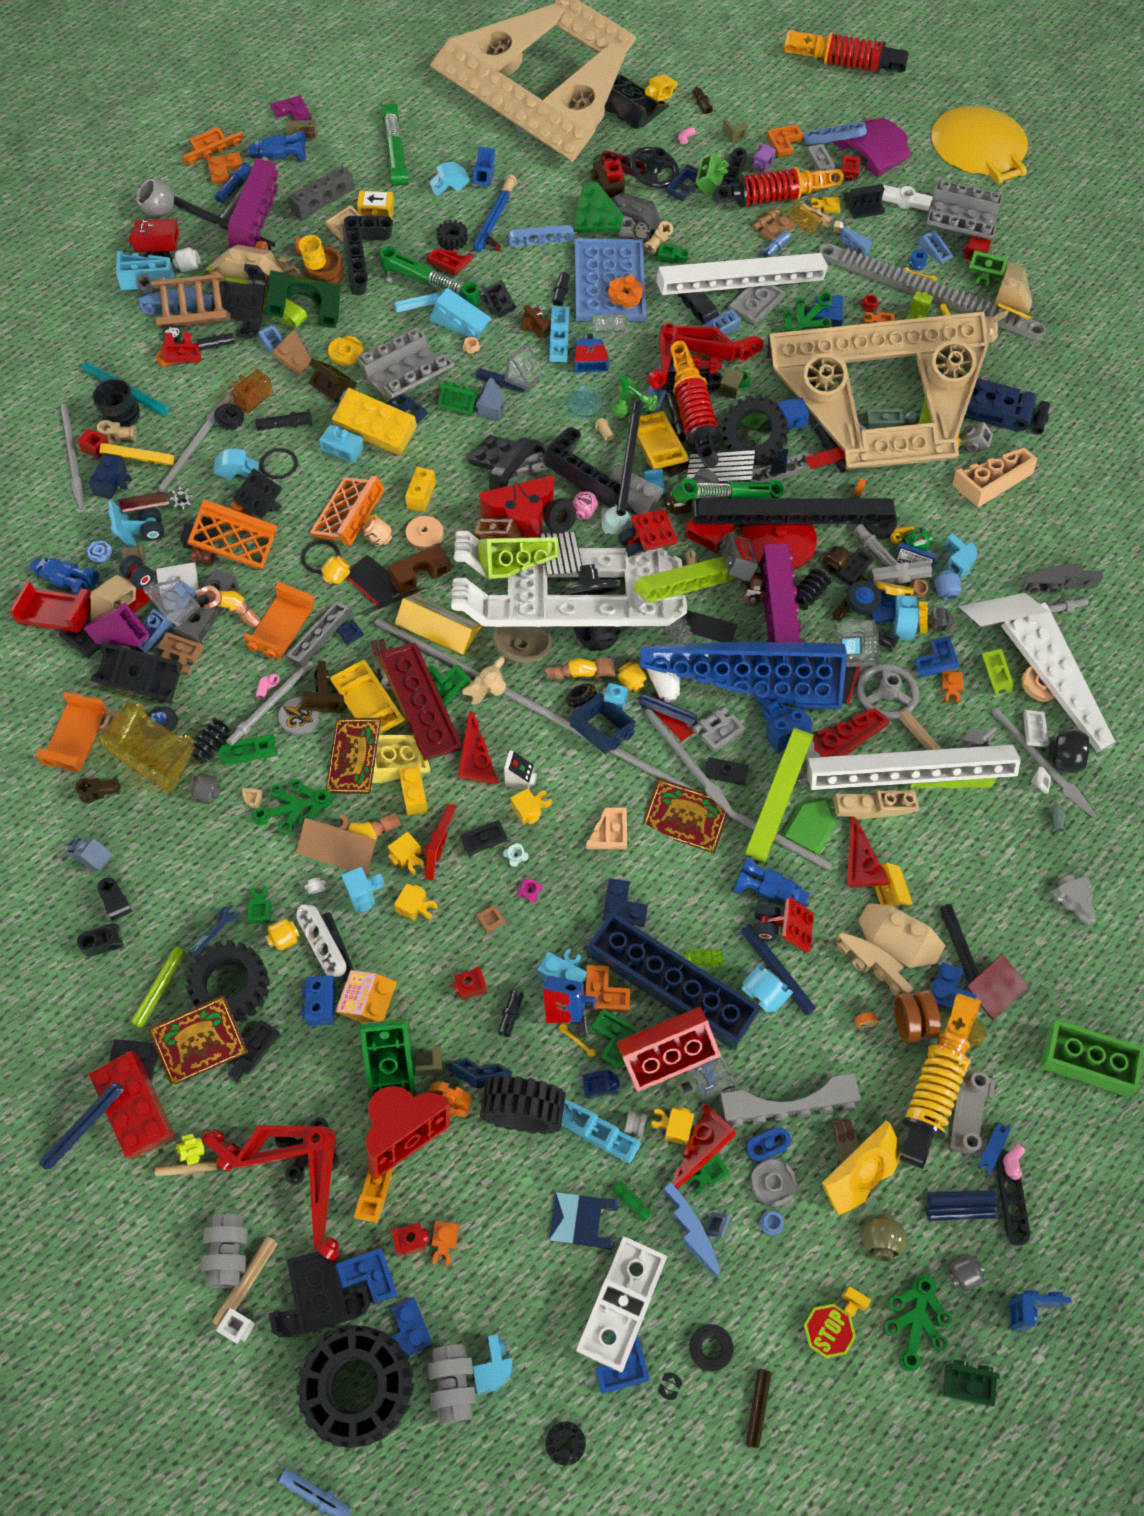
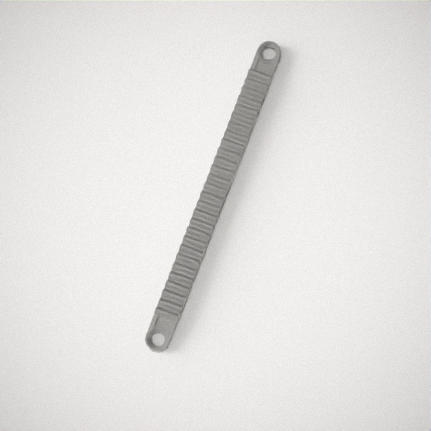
(942, 294)

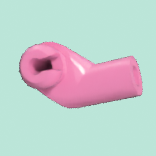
(684, 134)
(265, 684)
(1011, 1162)

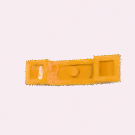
(373, 1197)

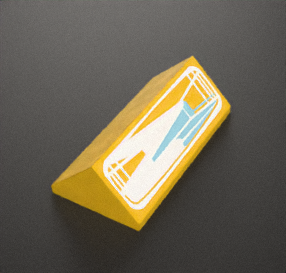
(437, 624)

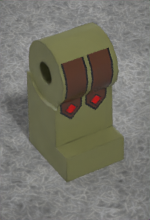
(308, 127)
(376, 647)
(844, 1138)

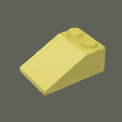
(397, 753)

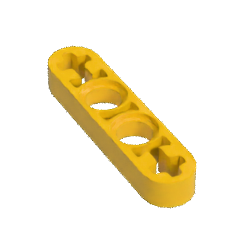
(137, 454)

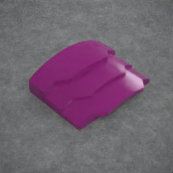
(882, 145)

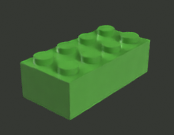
(1092, 1058)

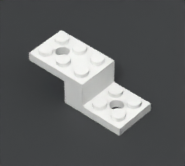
(621, 1304)

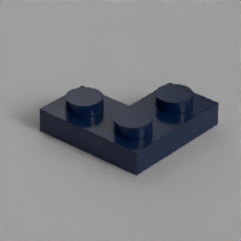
(617, 902)
(474, 1074)

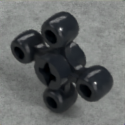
(302, 1161)

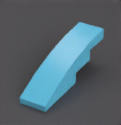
(559, 334)
(599, 1132)

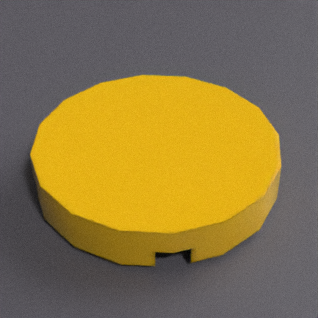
(345, 350)

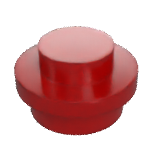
(869, 303)

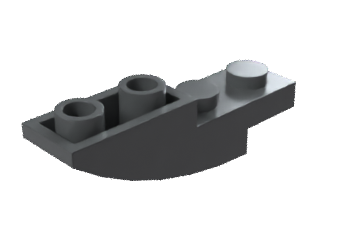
(1055, 577)

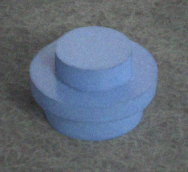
(772, 1223)

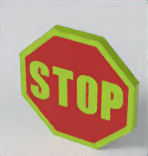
(829, 1331)

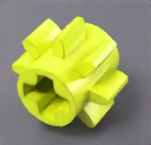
(190, 1149)

